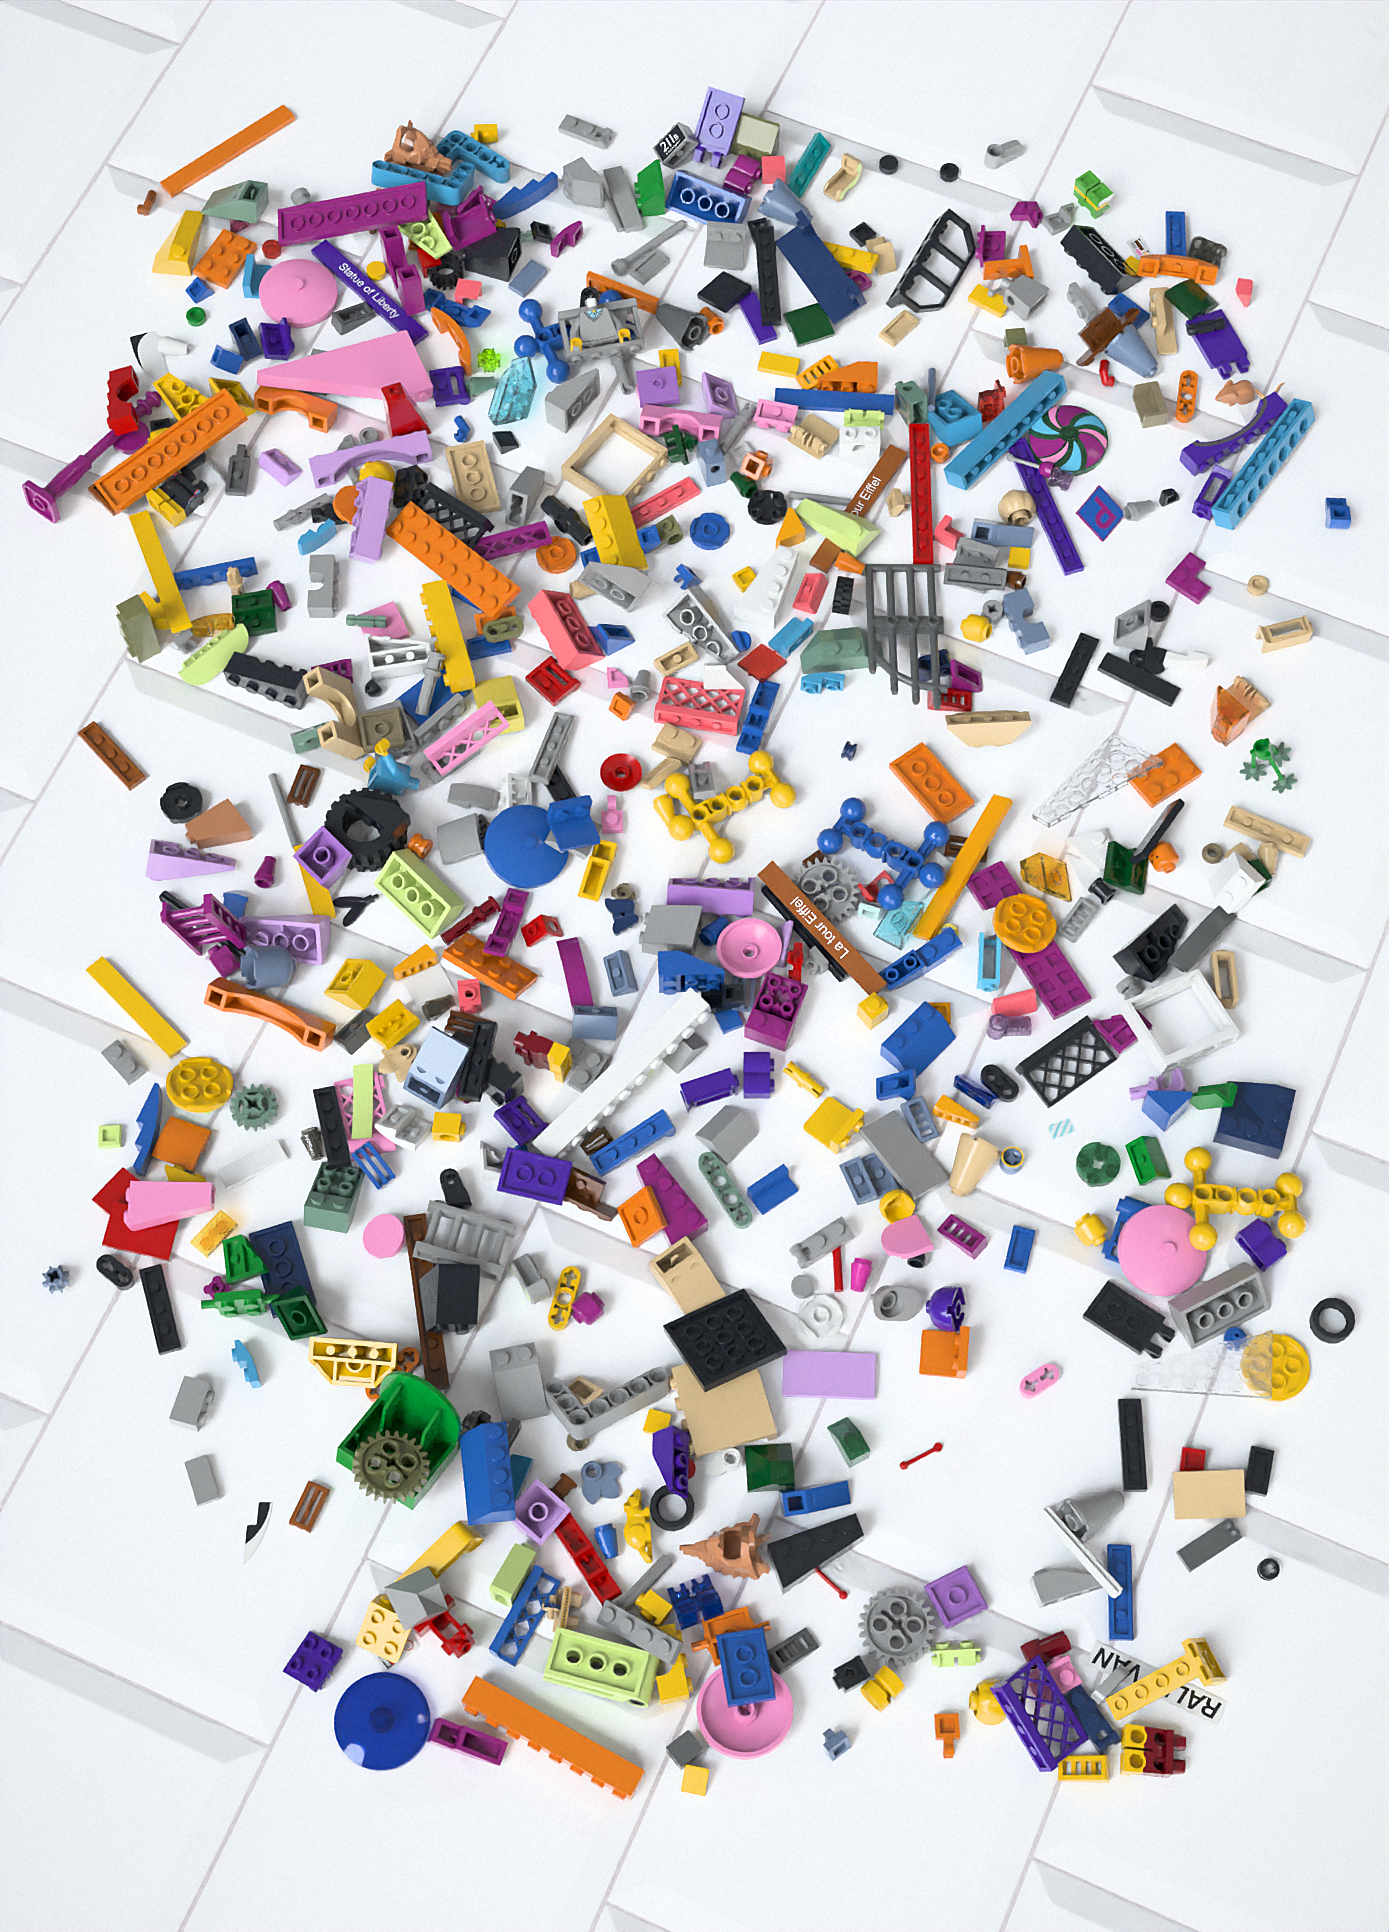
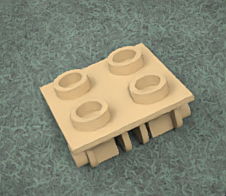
(813, 436)
(1248, 697)

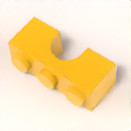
(674, 1685)

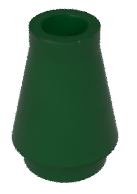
(743, 484)

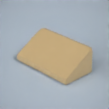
(676, 659)

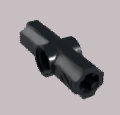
(567, 520)

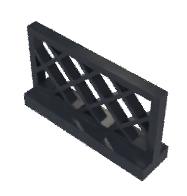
(460, 510)
(1052, 1049)

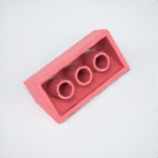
(565, 630)

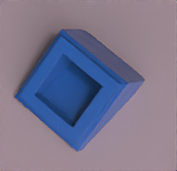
(199, 290)

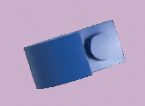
(1337, 513)

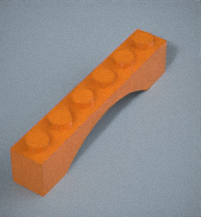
(305, 1027)

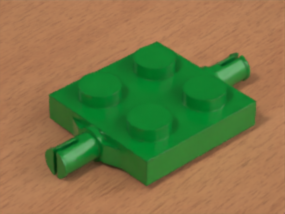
(239, 1302)

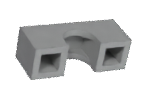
(322, 601)

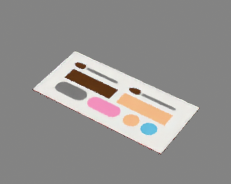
(1139, 247)

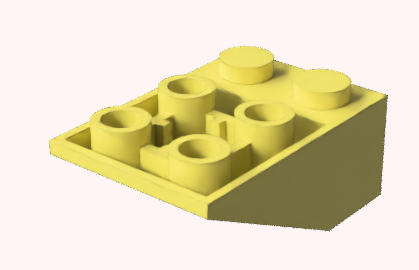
(504, 696)

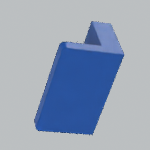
(772, 1190)

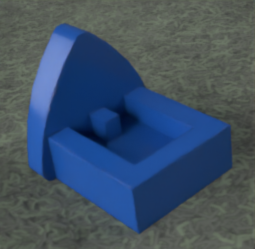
(236, 902)

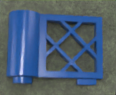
(1126, 1208)

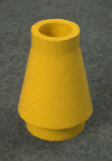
(664, 807)

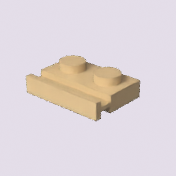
(676, 744)

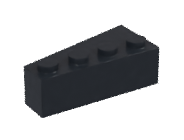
(267, 680)
(500, 1081)
(811, 1550)

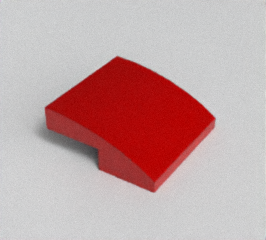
(114, 1190)

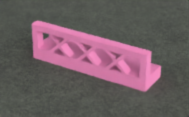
(461, 733)

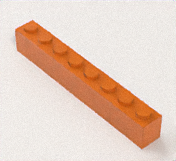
(553, 1738)

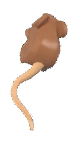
(1240, 392)

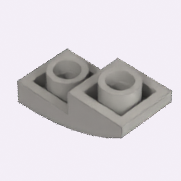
(469, 794)

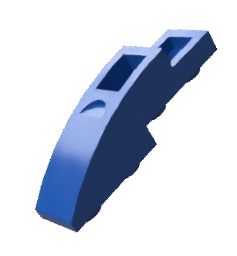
(923, 960)

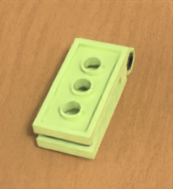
(638, 1665)

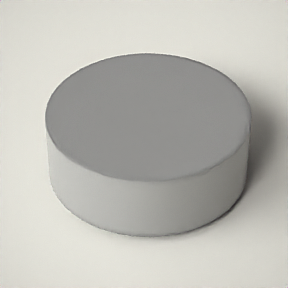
(368, 435)
(802, 1286)

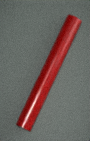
(837, 1270)

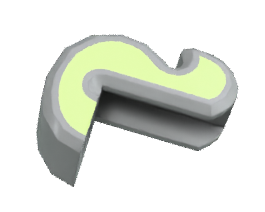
(530, 1279)

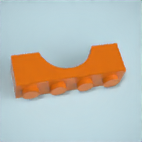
(319, 412)

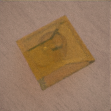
(1047, 875)

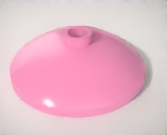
(747, 937)

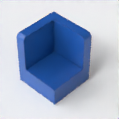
(226, 359)

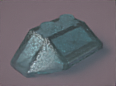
(513, 393)

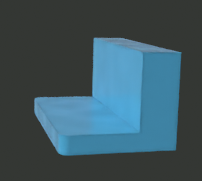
(252, 276)
(791, 636)

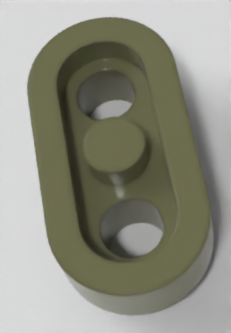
(503, 629)

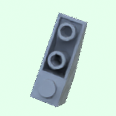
(1001, 533)

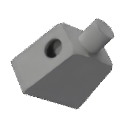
(1023, 295)

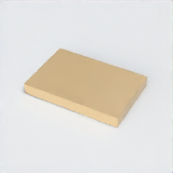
(1208, 1494)

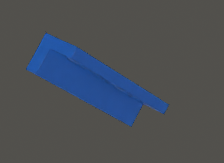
(515, 1613)

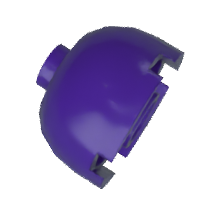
(945, 1308)

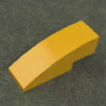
(598, 870)

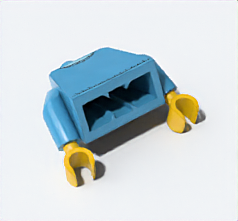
(388, 773)

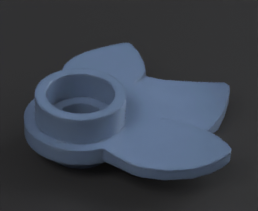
(603, 1483)

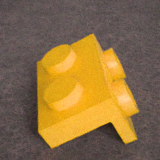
(392, 1024)

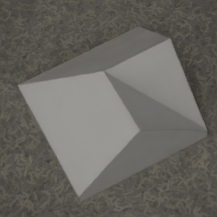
(416, 1598)

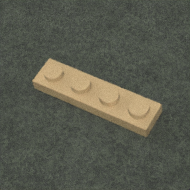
(1266, 831)

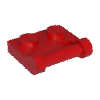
(548, 685)

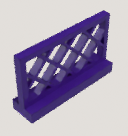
(1026, 1728)

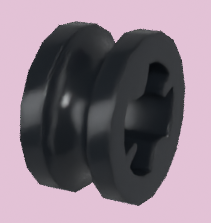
(1271, 1576)

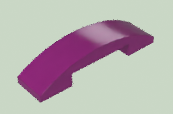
(508, 923)
(574, 972)

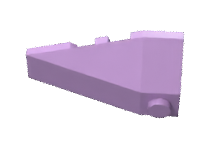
(170, 862)
(302, 935)

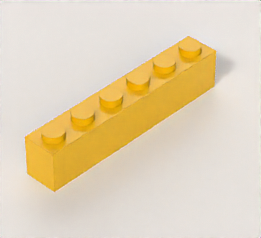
(448, 636)

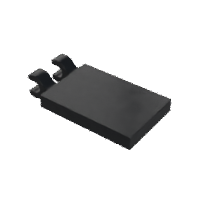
(1128, 1320)

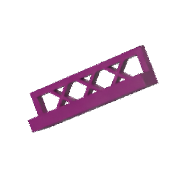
(513, 541)

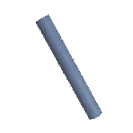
(931, 389)

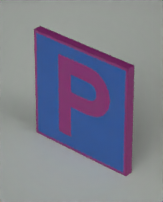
(1100, 513)

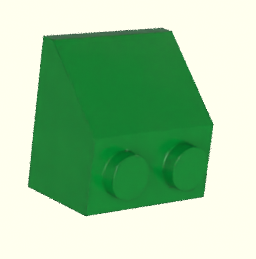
(650, 190)

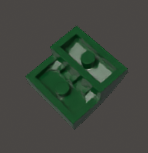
(1190, 299)
(808, 324)
(255, 612)
(1121, 872)

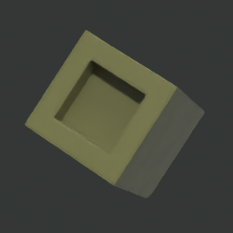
(1014, 336)

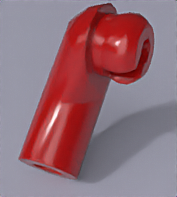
(1103, 372)

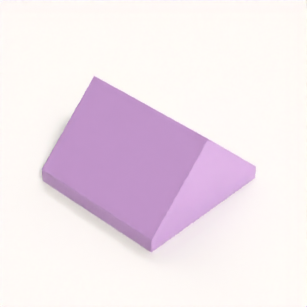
(719, 396)
(539, 1512)

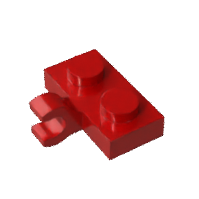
(795, 958)

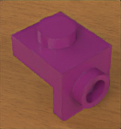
(1027, 211)
(222, 960)

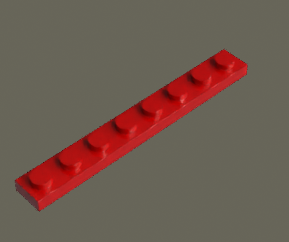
(920, 494)

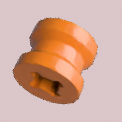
(420, 845)

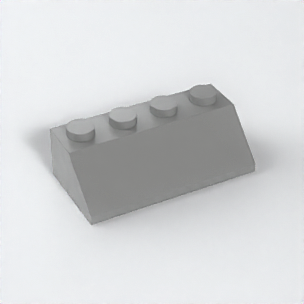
(1219, 1304)

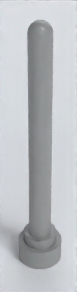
(620, 266)

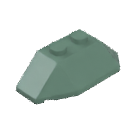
(837, 651)

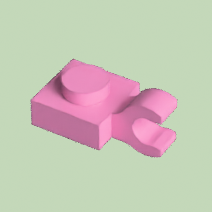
(612, 820)

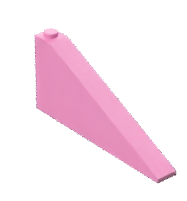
(356, 370)

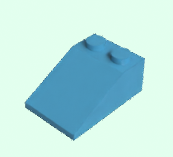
(954, 419)

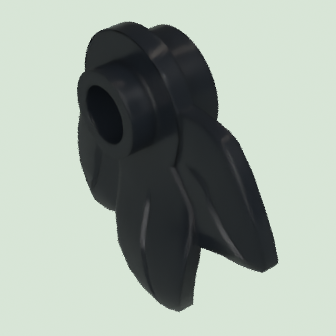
(1151, 657)

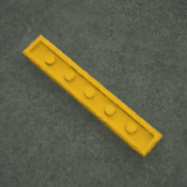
(136, 1007)

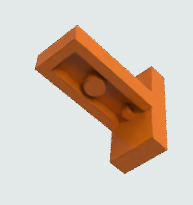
(1010, 267)

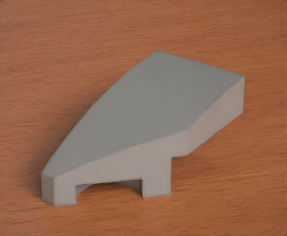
(1058, 221)

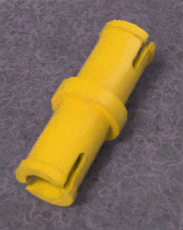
(804, 1079)

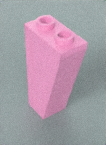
(163, 1202)

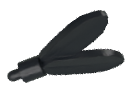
(356, 904)

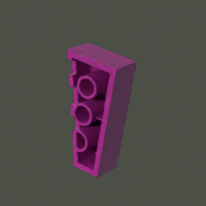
(677, 1207)

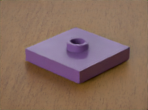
(657, 386)
(955, 1597)

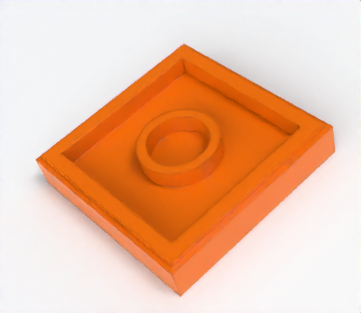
(642, 1216)

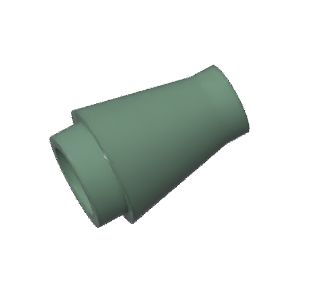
(479, 385)

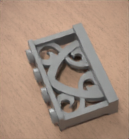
(613, 349)

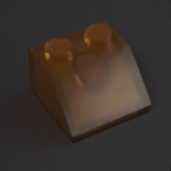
(1227, 717)

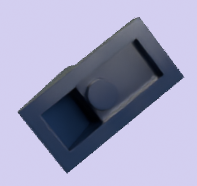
(244, 339)

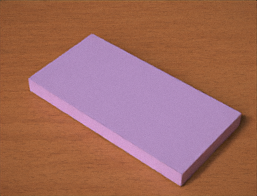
(829, 1375)

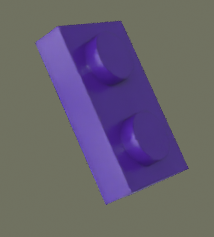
(276, 340)

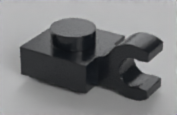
(319, 515)

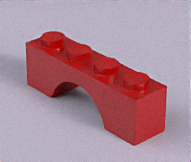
(122, 385)

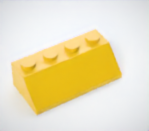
(614, 531)

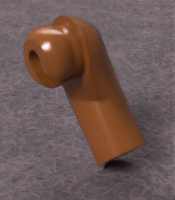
(148, 203)

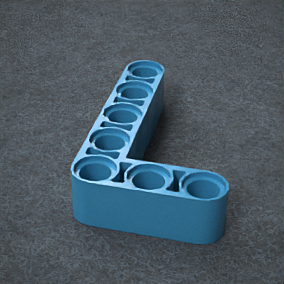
(439, 188)

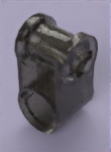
(1207, 250)

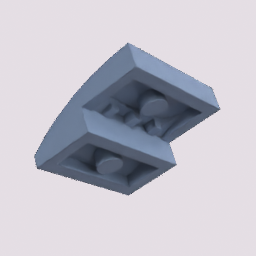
(867, 1178)

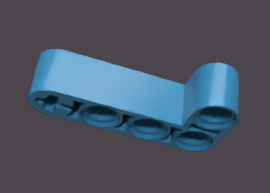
(461, 146)

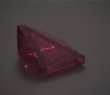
(238, 225)

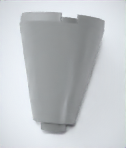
(1090, 1511)

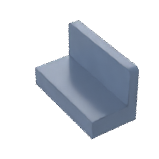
(594, 1022)

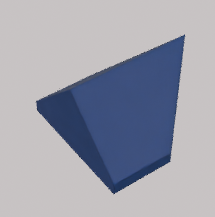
(612, 637)

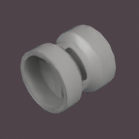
(301, 196)
(1128, 987)

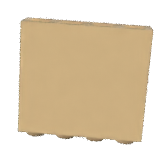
(722, 1416)

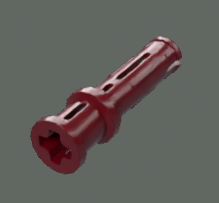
(478, 915)

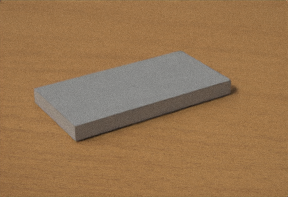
(903, 1155)

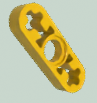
(553, 1312)

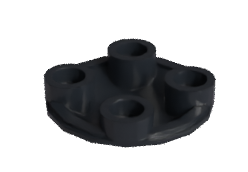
(767, 507)

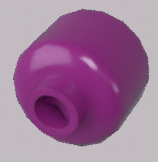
(587, 1308)

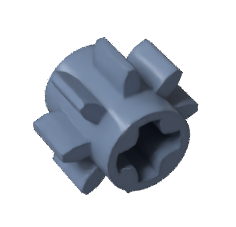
(54, 1273)

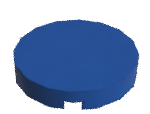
(709, 531)

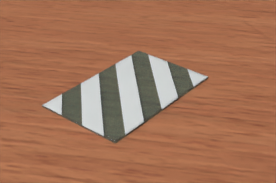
(1061, 1128)

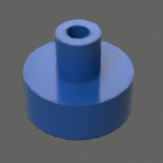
(1234, 1334)

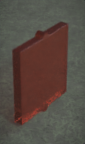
(762, 663)

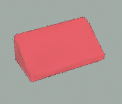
(811, 593)
(1015, 1004)

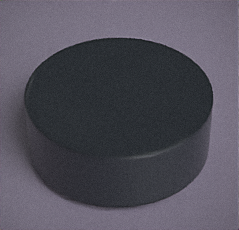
(888, 164)
(949, 172)
(1159, 611)

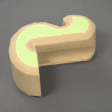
(844, 178)

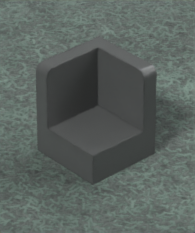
(684, 1750)

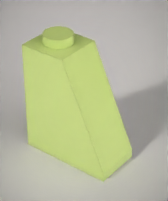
(513, 1574)

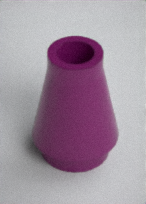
(280, 595)
(265, 874)

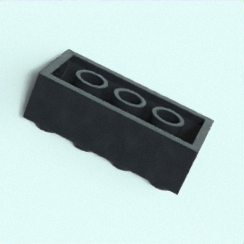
(1098, 259)

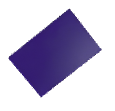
(534, 1176)

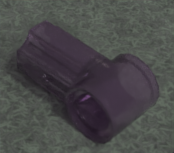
(1010, 1026)

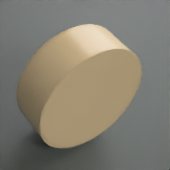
(1257, 585)

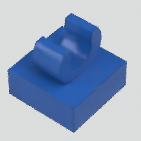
(687, 575)

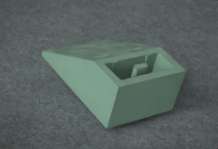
(239, 202)
(333, 1198)

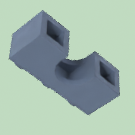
(1030, 636)

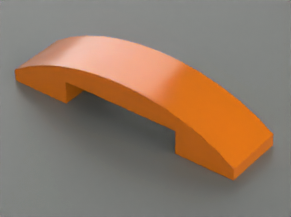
(1177, 266)
(446, 324)

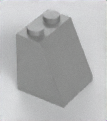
(671, 929)

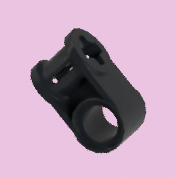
(454, 1193)

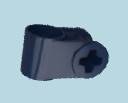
(925, 662)

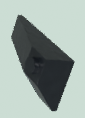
(1151, 948)

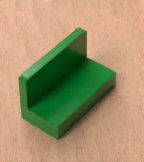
(1214, 1096)
(1147, 1160)

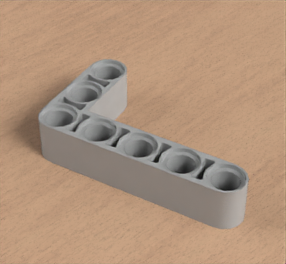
(608, 1408)

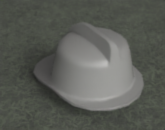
(896, 1303)

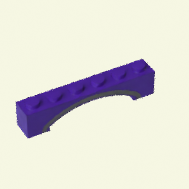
(1200, 456)

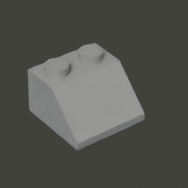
(582, 184)

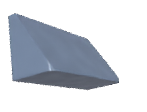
(620, 973)

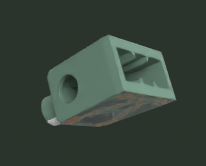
(911, 402)

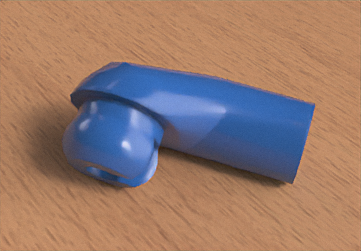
(463, 431)

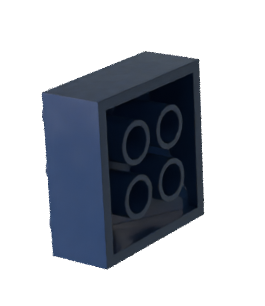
(1256, 1119)

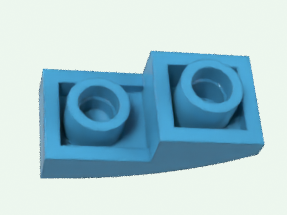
(313, 540)
(814, 682)
(244, 1360)

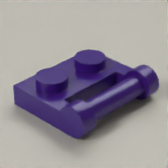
(443, 389)
(517, 1124)

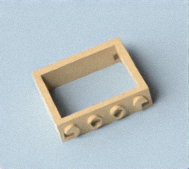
(596, 439)

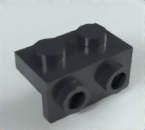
(409, 486)

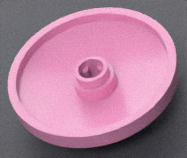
(298, 291)
(1158, 1251)
(743, 1730)

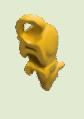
(636, 1530)

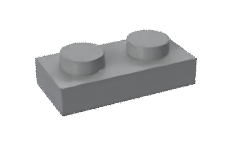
(123, 1062)

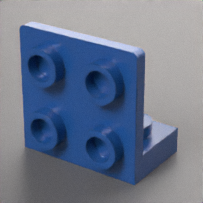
(572, 823)

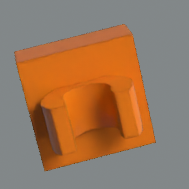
(621, 706)

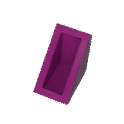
(964, 677)

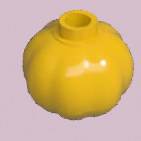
(378, 469)
(985, 1705)

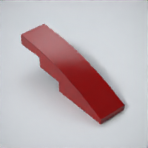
(587, 1560)

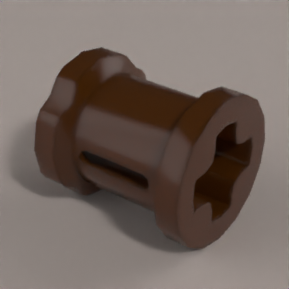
(563, 1486)

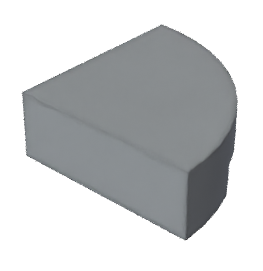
(347, 443)

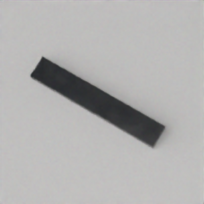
(767, 276)

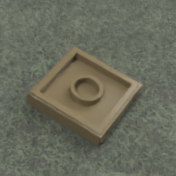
(380, 725)

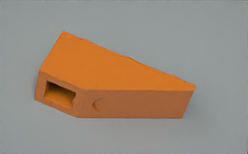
(855, 377)

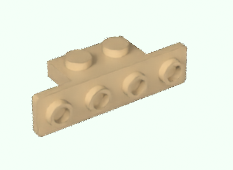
(1162, 321)

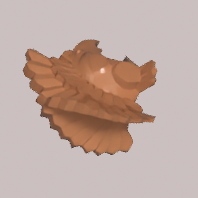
(417, 152)
(732, 1550)

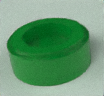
(196, 316)

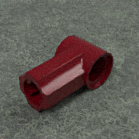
(1047, 1647)

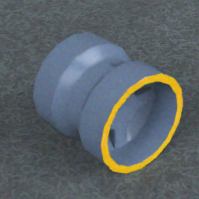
(1011, 1155)

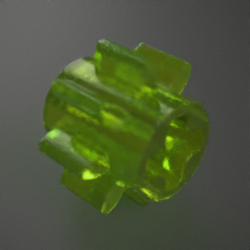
(489, 360)

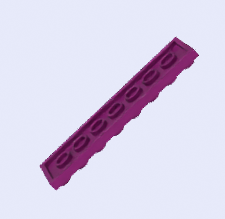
(352, 214)

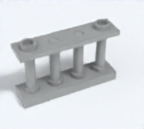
(428, 1251)

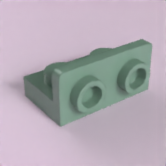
(306, 738)

